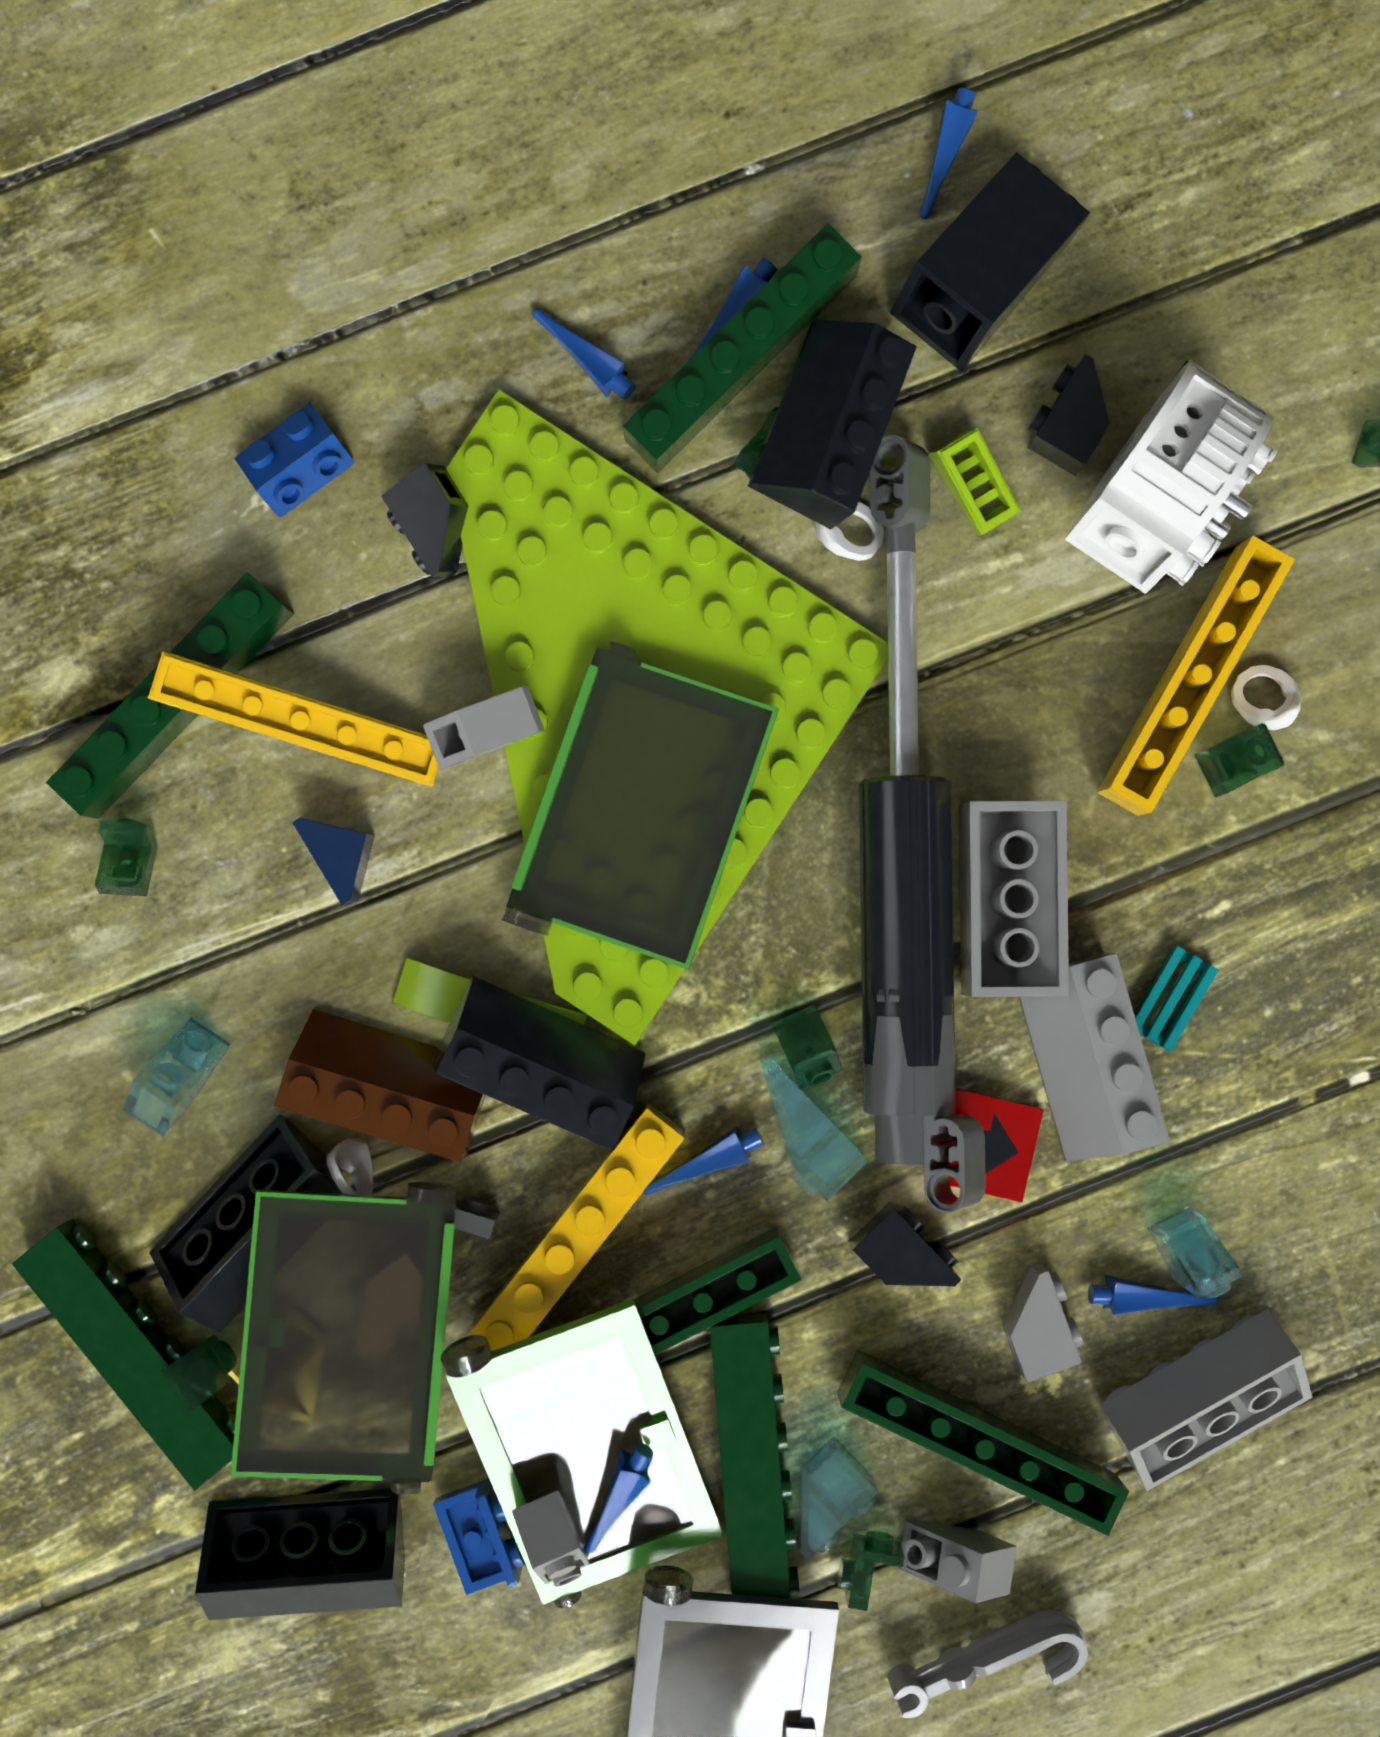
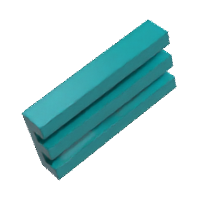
(1188, 1007)

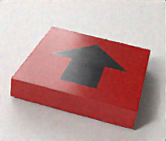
(1009, 1141)

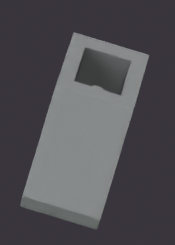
(483, 727)
(1038, 1329)
(551, 1539)
(958, 1559)

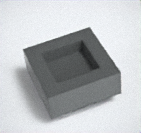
(475, 1217)

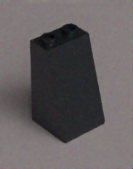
(988, 261)

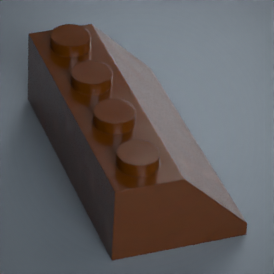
(378, 1087)

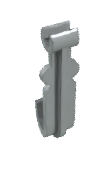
(961, 1666)

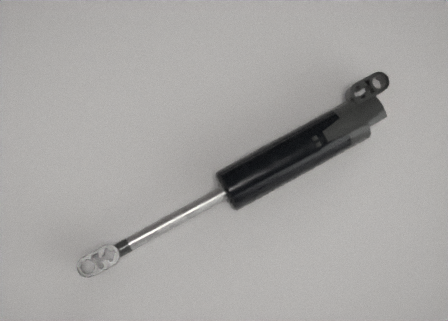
(910, 892)

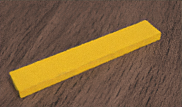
(293, 718)

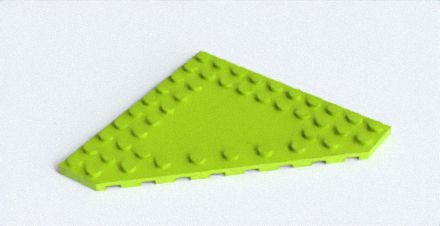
(588, 555)

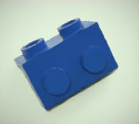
(294, 460)
(479, 1537)

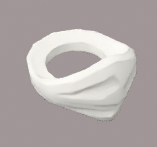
(835, 540)
(1272, 719)
(354, 1157)

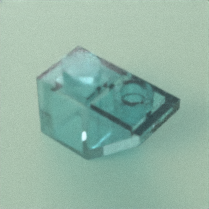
(175, 1076)
(1194, 1254)
(830, 1494)

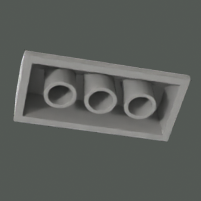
(1013, 898)
(1095, 1064)
(1207, 1398)

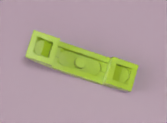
(439, 992)

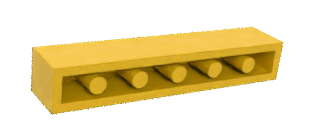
(1195, 676)
(580, 1229)

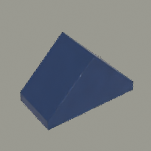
(339, 855)

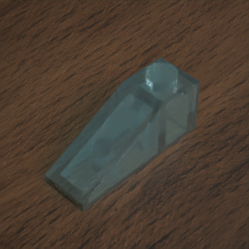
(815, 1145)

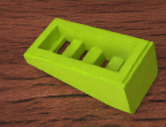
(989, 472)

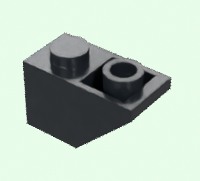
(1075, 421)
(431, 516)
(899, 1254)

